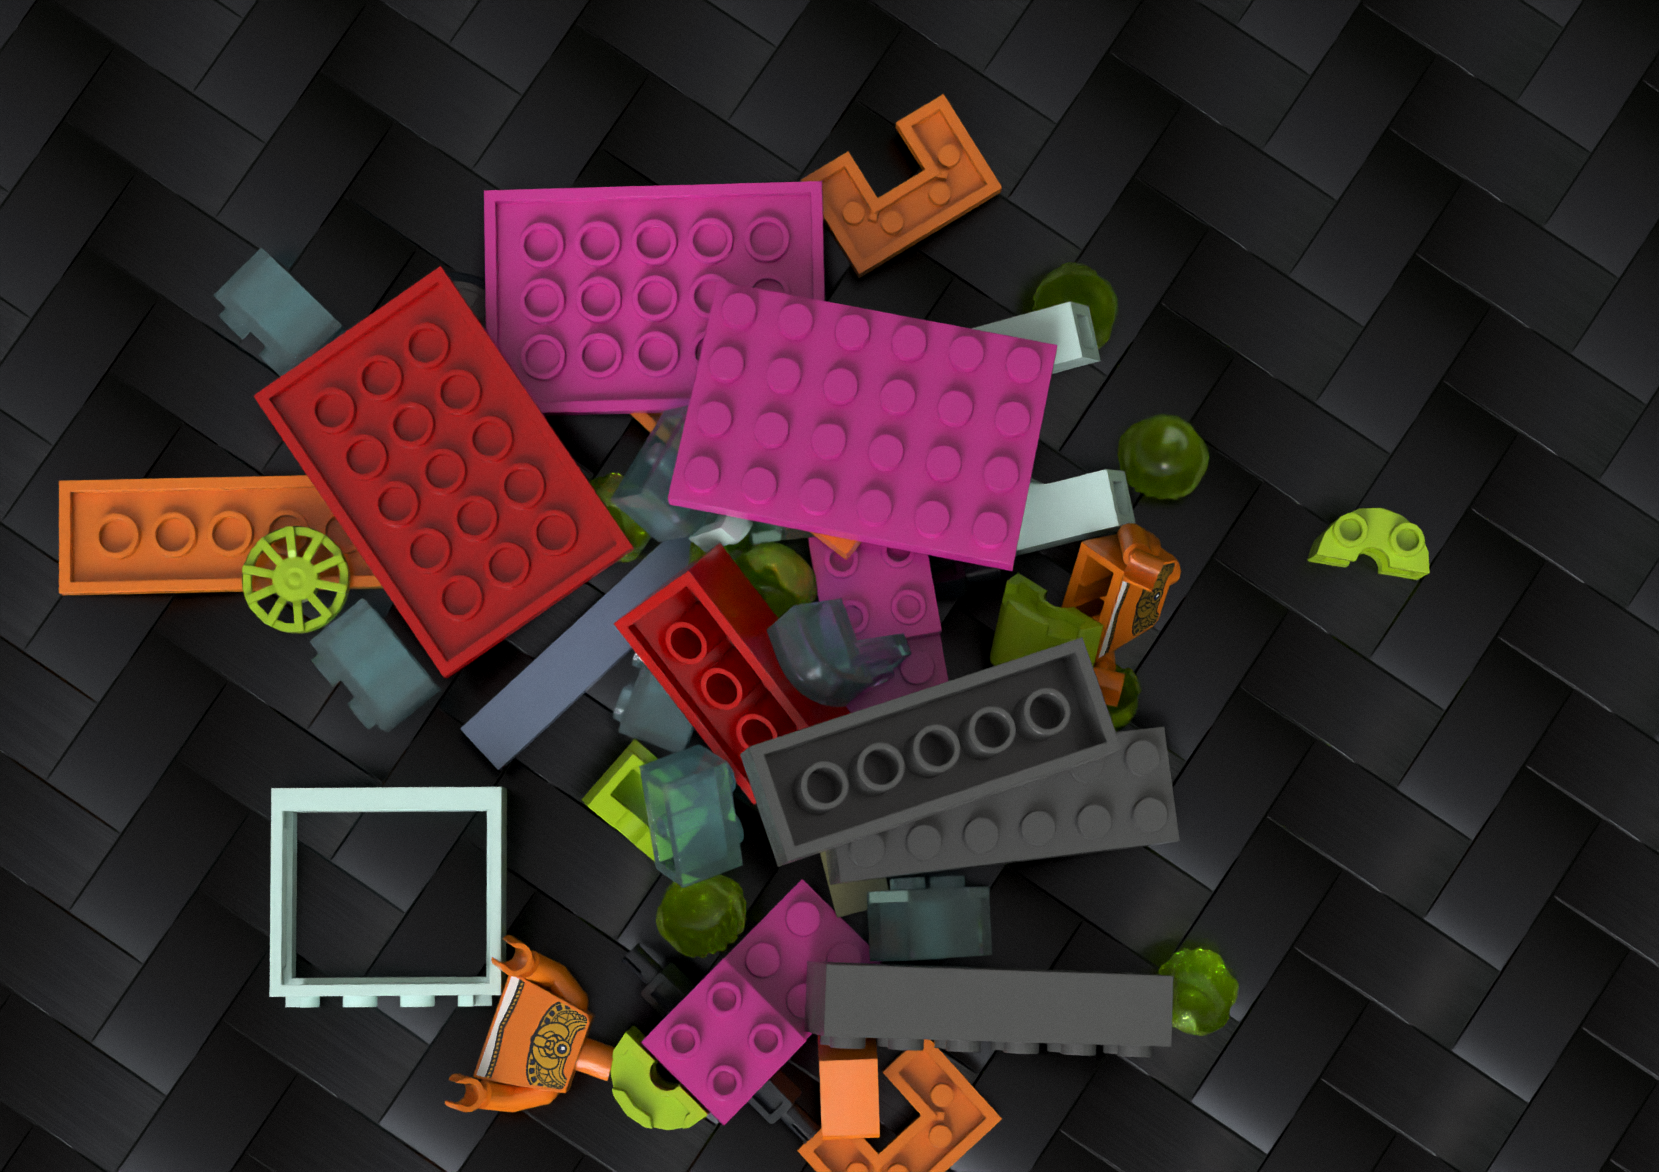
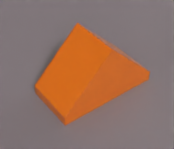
(849, 1091)

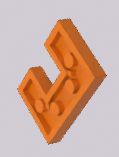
(950, 185)
(948, 1123)

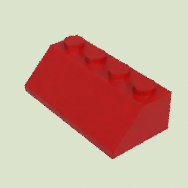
(714, 659)

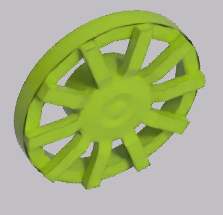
(295, 579)

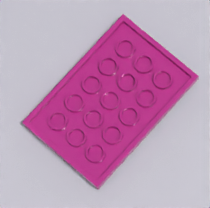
(613, 287)
(863, 425)

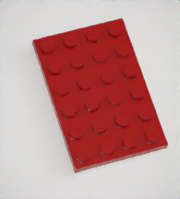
(443, 472)

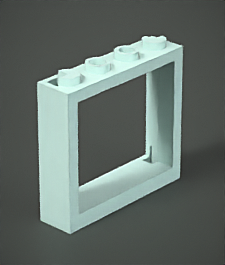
(365, 990)

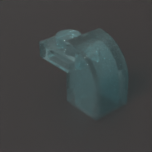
(826, 659)

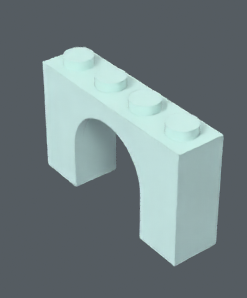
(1082, 504)

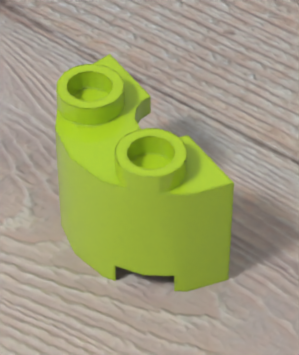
(1376, 532)
(1032, 624)
(620, 797)
(645, 1093)

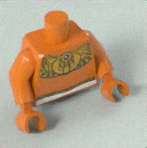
(1122, 586)
(534, 1038)

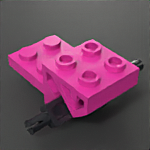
(895, 594)
(748, 1012)

